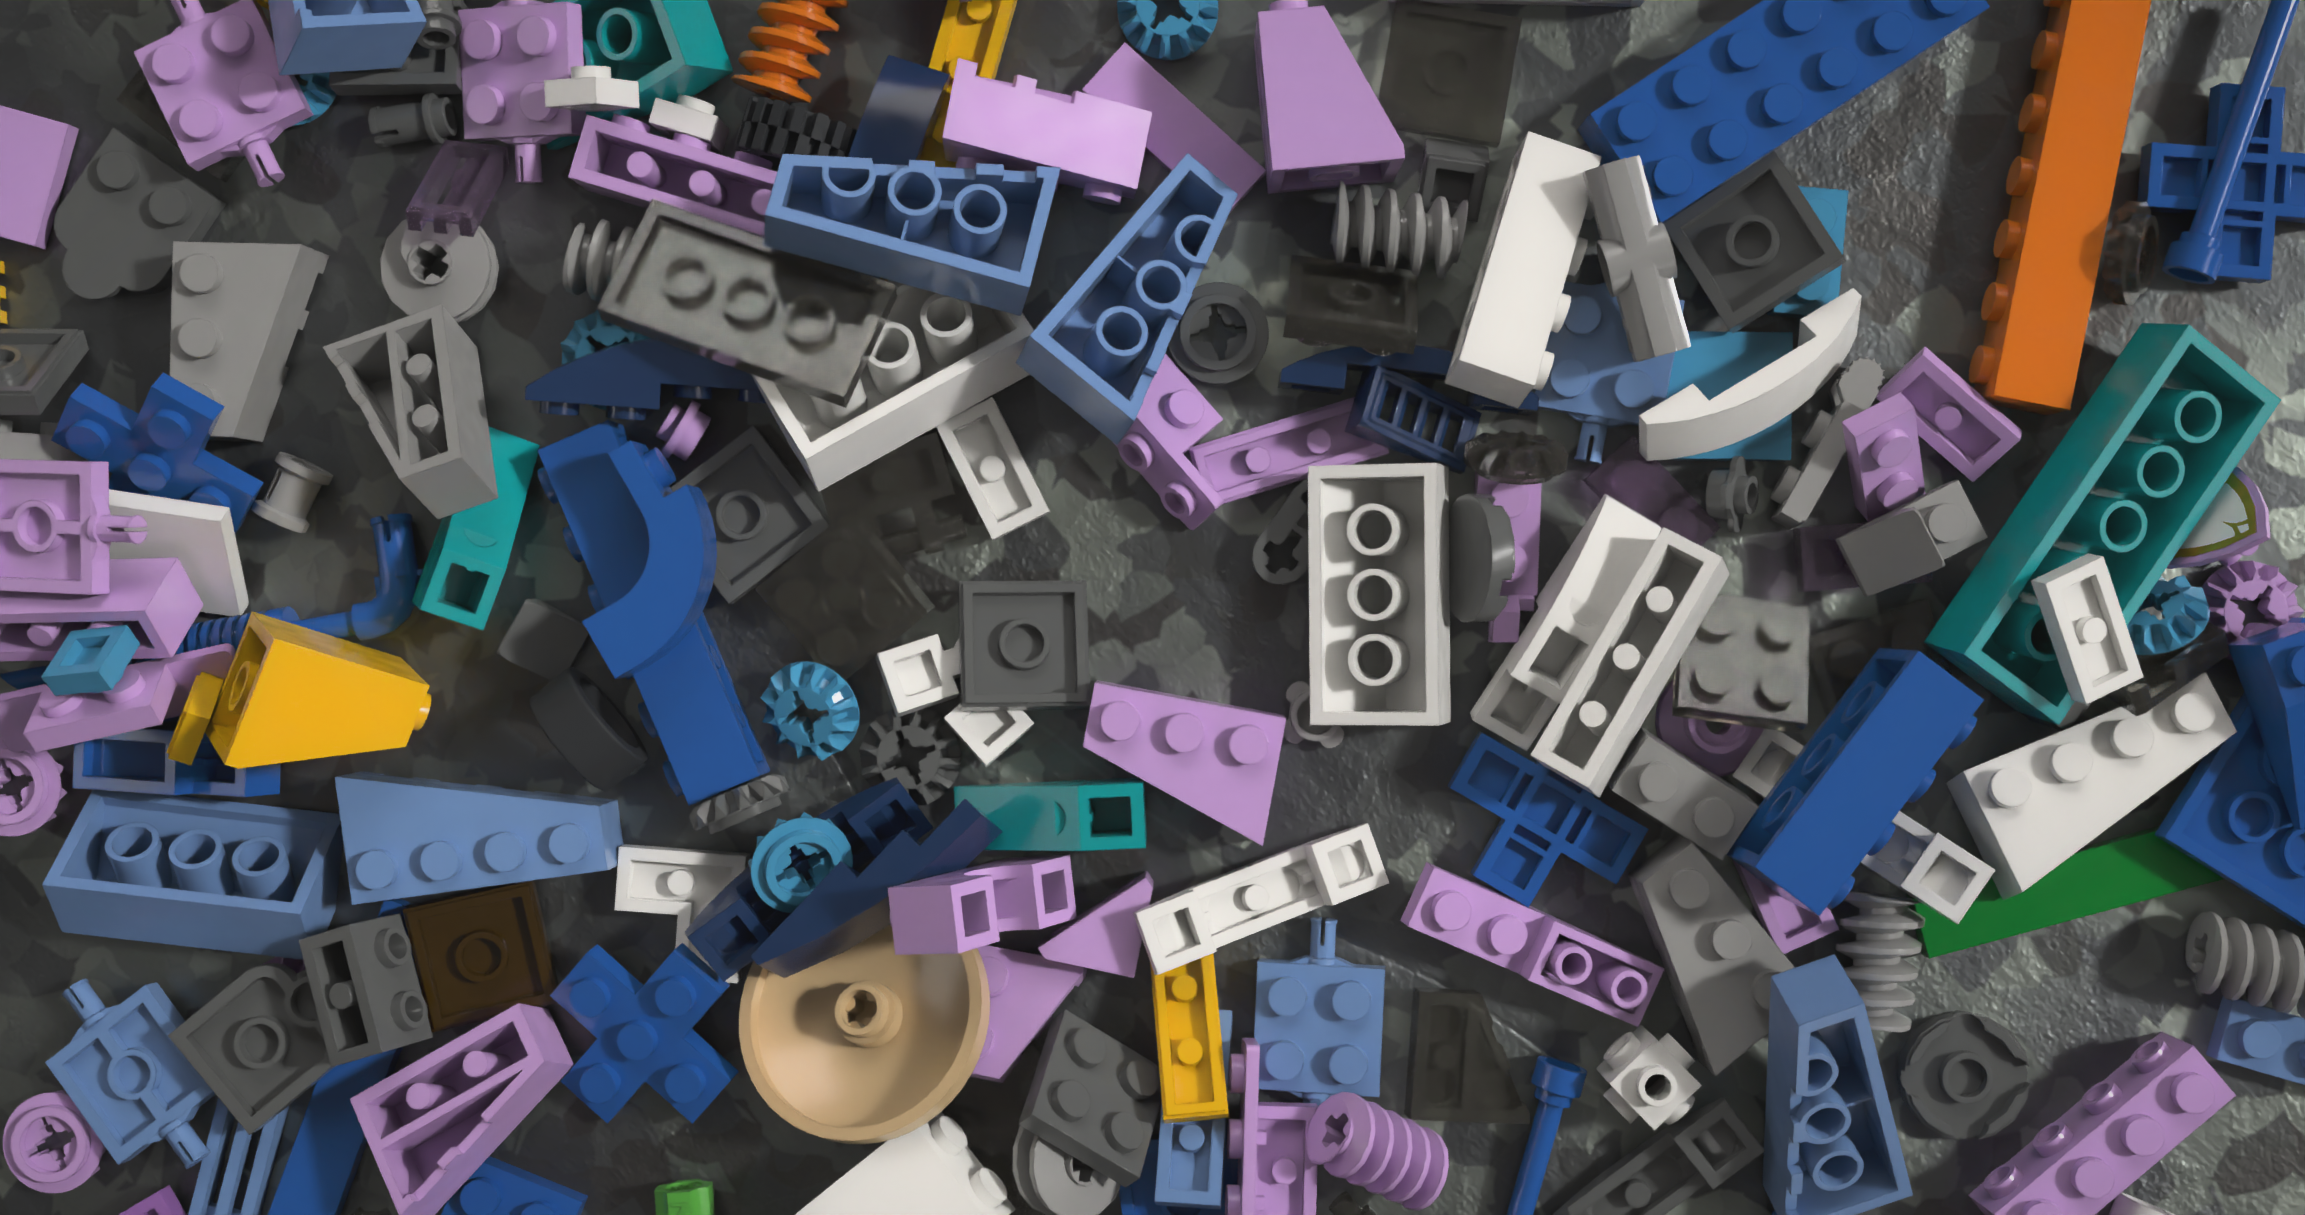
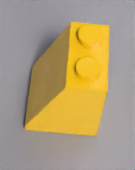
(312, 697)

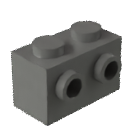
(365, 989)

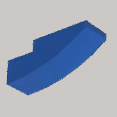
(140, 764)

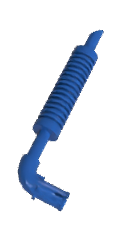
(366, 620)

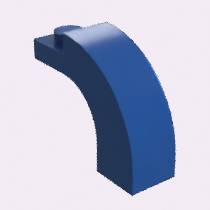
(677, 571)

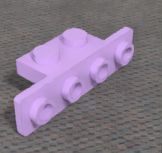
(1166, 427)
(138, 701)
(1269, 1147)

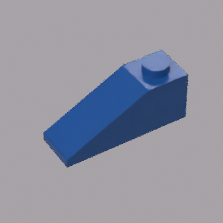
(2274, 684)

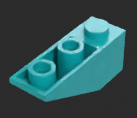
(477, 542)
(1063, 814)

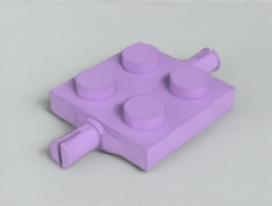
(503, 73)
(223, 86)
(59, 526)

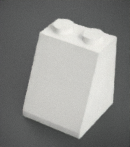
(917, 1175)

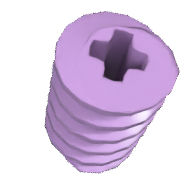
(1378, 1150)

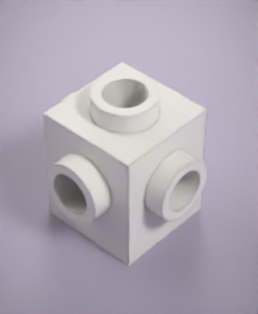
(1634, 1060)

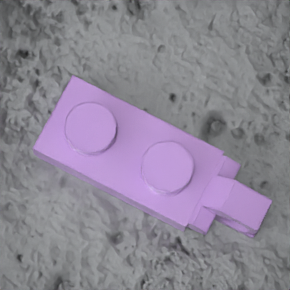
(1524, 511)

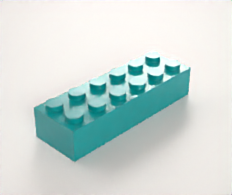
(2116, 487)

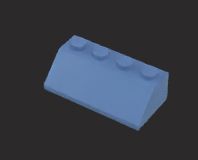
(197, 873)

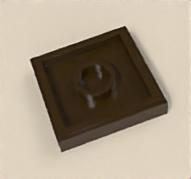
(481, 953)

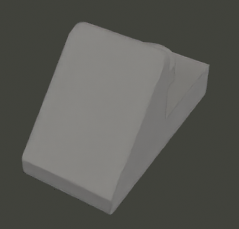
(1911, 539)

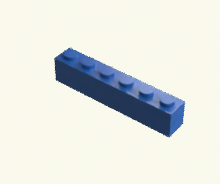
(689, 689)

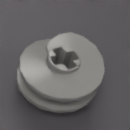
(417, 287)
(1057, 1181)

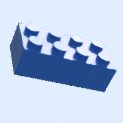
(1855, 778)

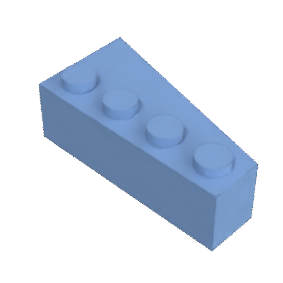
(916, 223)
(1120, 315)
(449, 837)

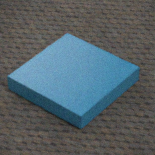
(1718, 363)

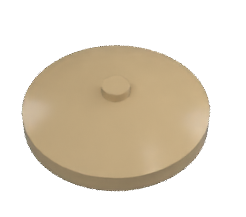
(865, 1038)

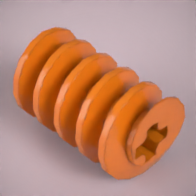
(786, 48)

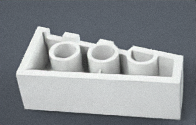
(2072, 786)

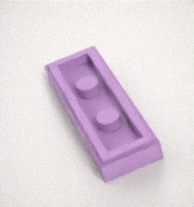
(1175, 122)
(1281, 452)

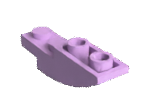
(1532, 944)

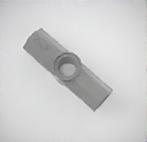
(1636, 258)

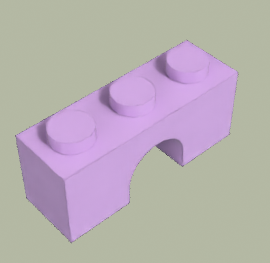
(978, 902)

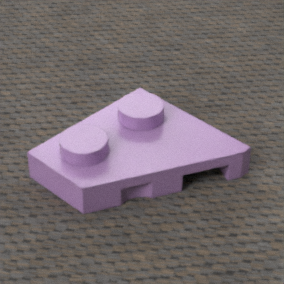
(1022, 1001)

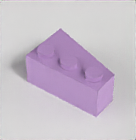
(1026, 127)
(1193, 749)
(459, 1104)

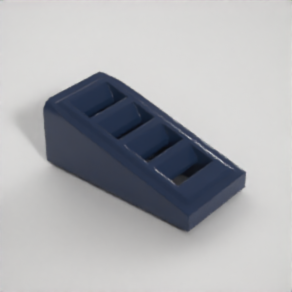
(1366, 424)

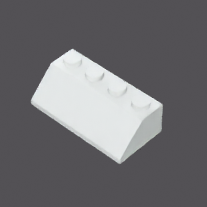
(924, 369)
(1379, 594)

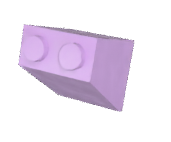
(1317, 105)

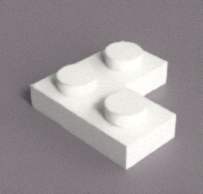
(675, 883)

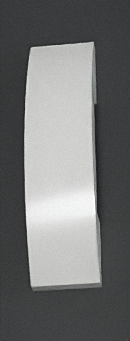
(1694, 425)
(1914, 857)
(1259, 896)

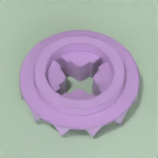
(2245, 582)
(38, 798)
(48, 1169)

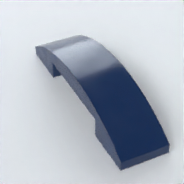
(900, 113)
(1328, 369)
(741, 921)

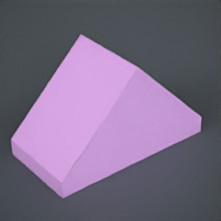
(1104, 934)

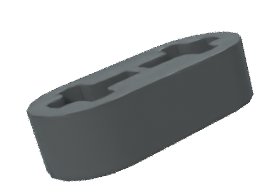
(1276, 532)

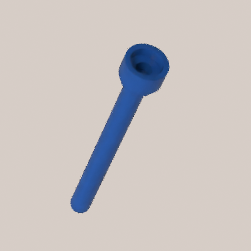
(2197, 252)
(1556, 1086)

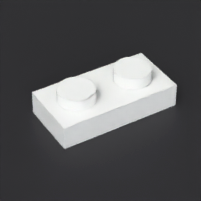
(993, 468)
(2087, 628)

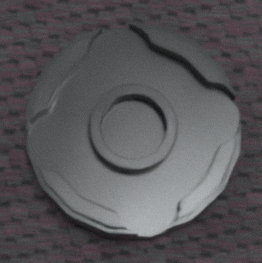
(1479, 557)
(1963, 1075)

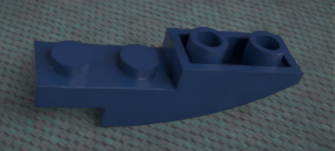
(630, 380)

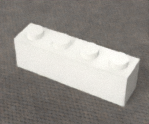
(1524, 273)
(1631, 661)

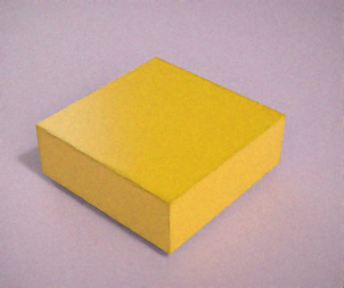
(194, 718)

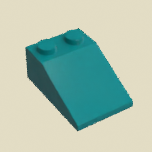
(658, 43)

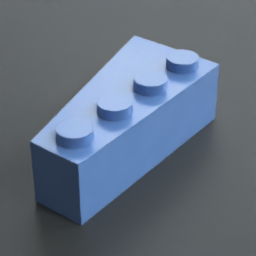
(343, 34)
(1826, 1100)

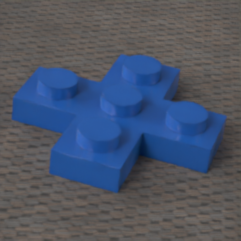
(2265, 191)
(158, 448)
(1539, 821)
(644, 1033)

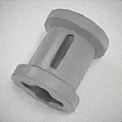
(292, 492)

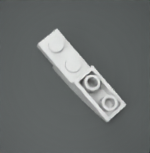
(1567, 622)

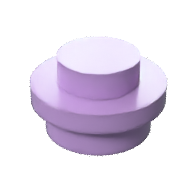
(682, 430)

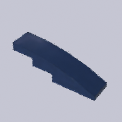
(856, 904)

